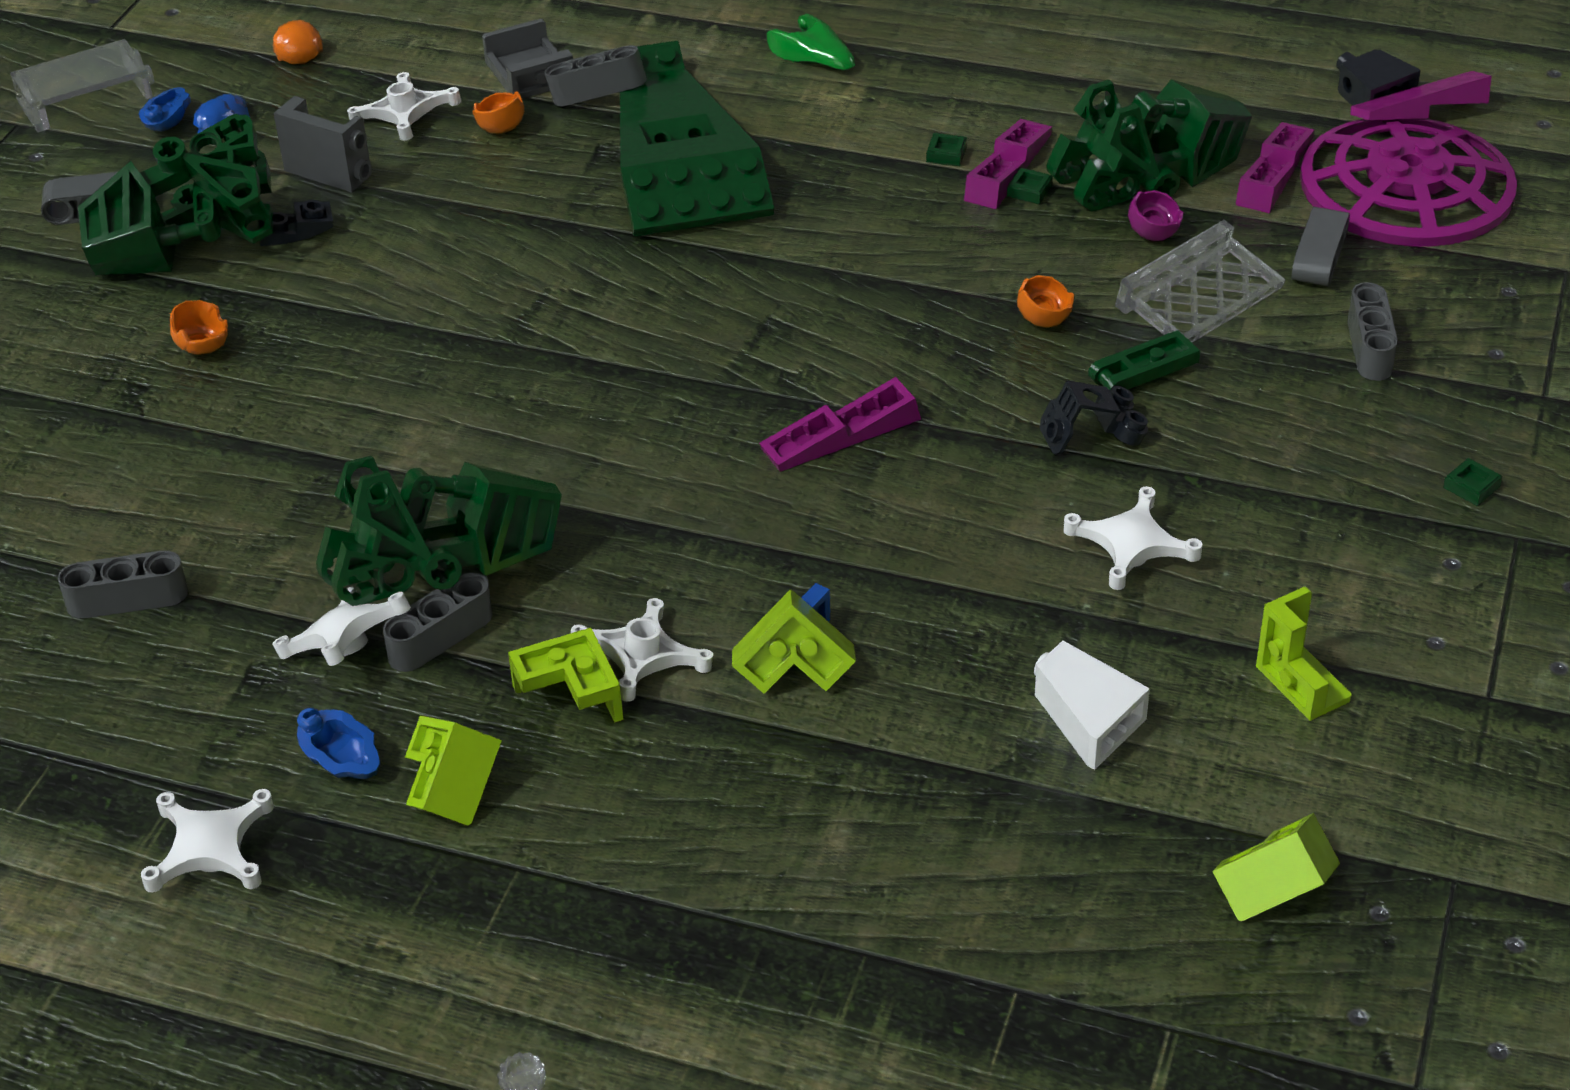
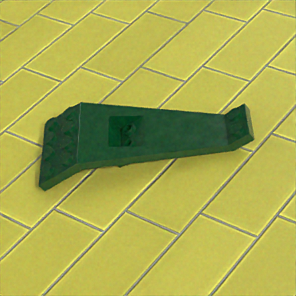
(685, 178)

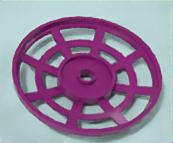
(1410, 169)

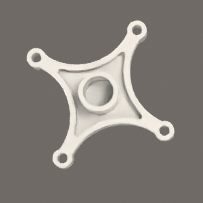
(405, 104)
(1132, 538)
(342, 629)
(646, 648)
(208, 841)

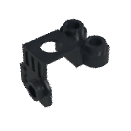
(1111, 408)

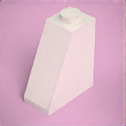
(1089, 701)

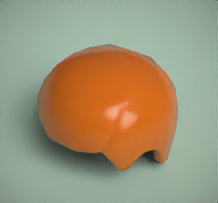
(297, 42)
(499, 112)
(1044, 301)
(198, 327)

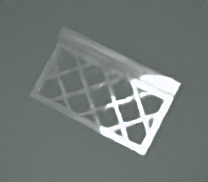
(1181, 268)

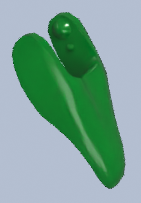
(814, 44)

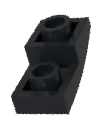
(307, 221)

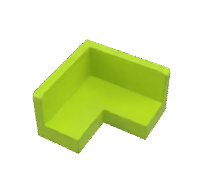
(790, 636)
(572, 659)
(1290, 664)
(451, 768)
(1278, 868)

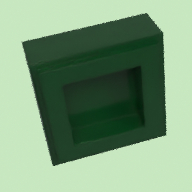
(946, 149)
(1029, 185)
(1472, 481)

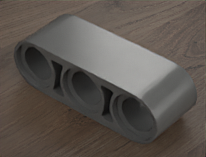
(595, 75)
(71, 194)
(1320, 246)
(1372, 331)
(123, 584)
(437, 622)

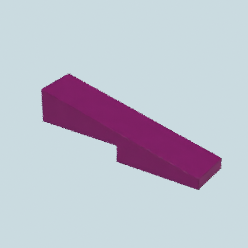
(1415, 102)
(1012, 150)
(1272, 170)
(826, 432)

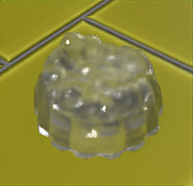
(522, 1072)

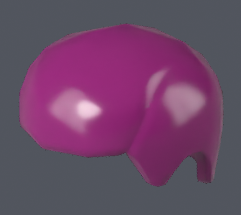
(1154, 215)

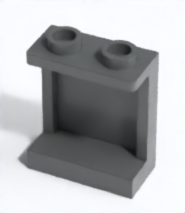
(521, 56)
(322, 148)

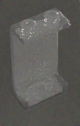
(76, 76)

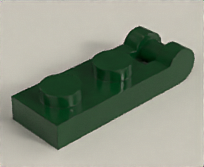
(1145, 361)

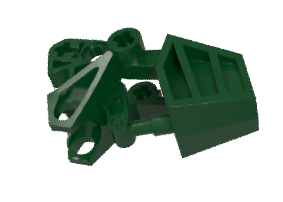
(1195, 121)
(124, 222)
(489, 524)

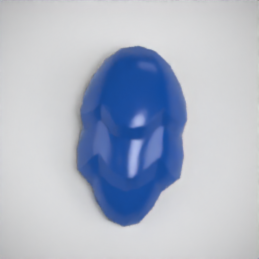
(165, 109)
(218, 109)
(338, 743)

